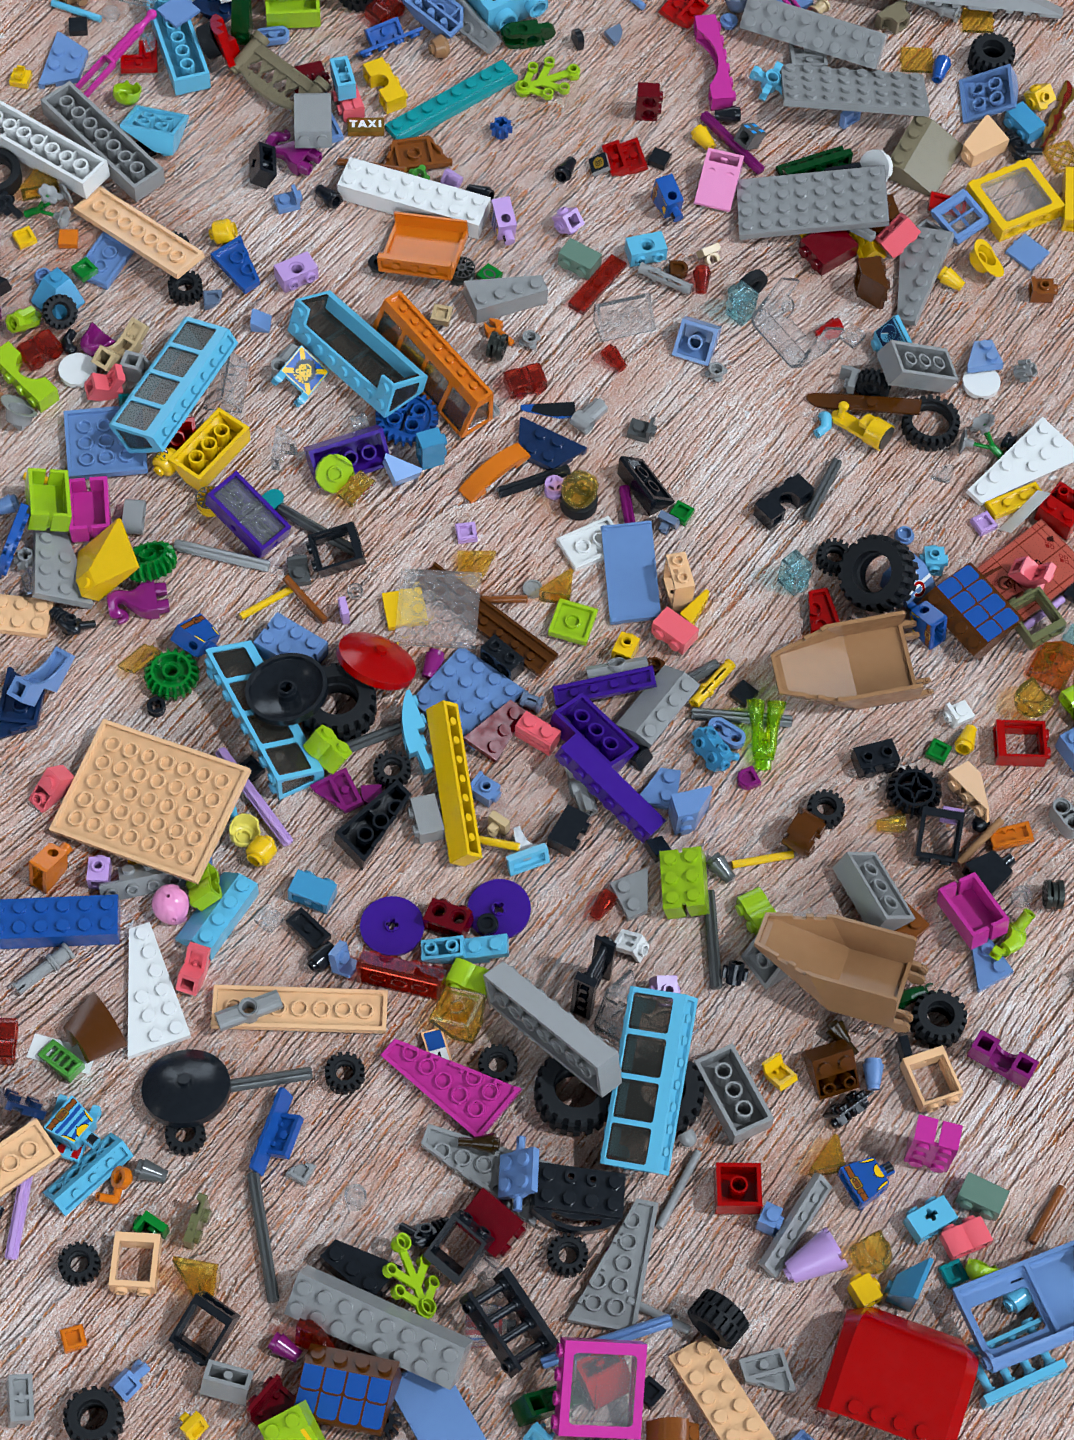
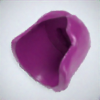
(93, 339)

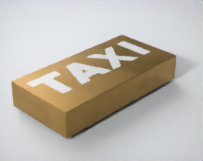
(365, 126)

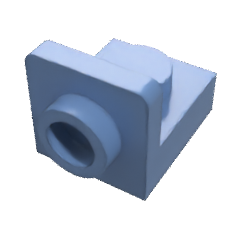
(848, 118)
(288, 201)
(340, 960)

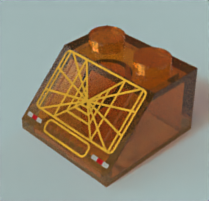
(1053, 664)

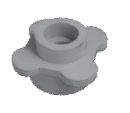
(529, 335)
(716, 367)

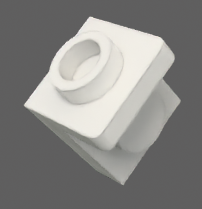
(957, 714)
(632, 944)

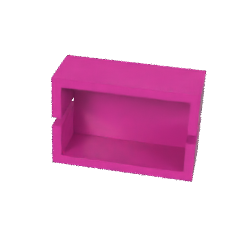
(89, 509)
(973, 911)
(924, 1151)

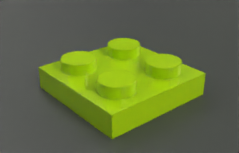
(572, 622)

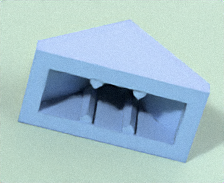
(400, 470)

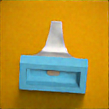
(528, 856)

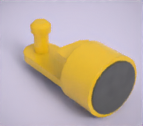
(870, 429)

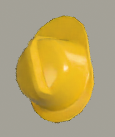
(984, 259)

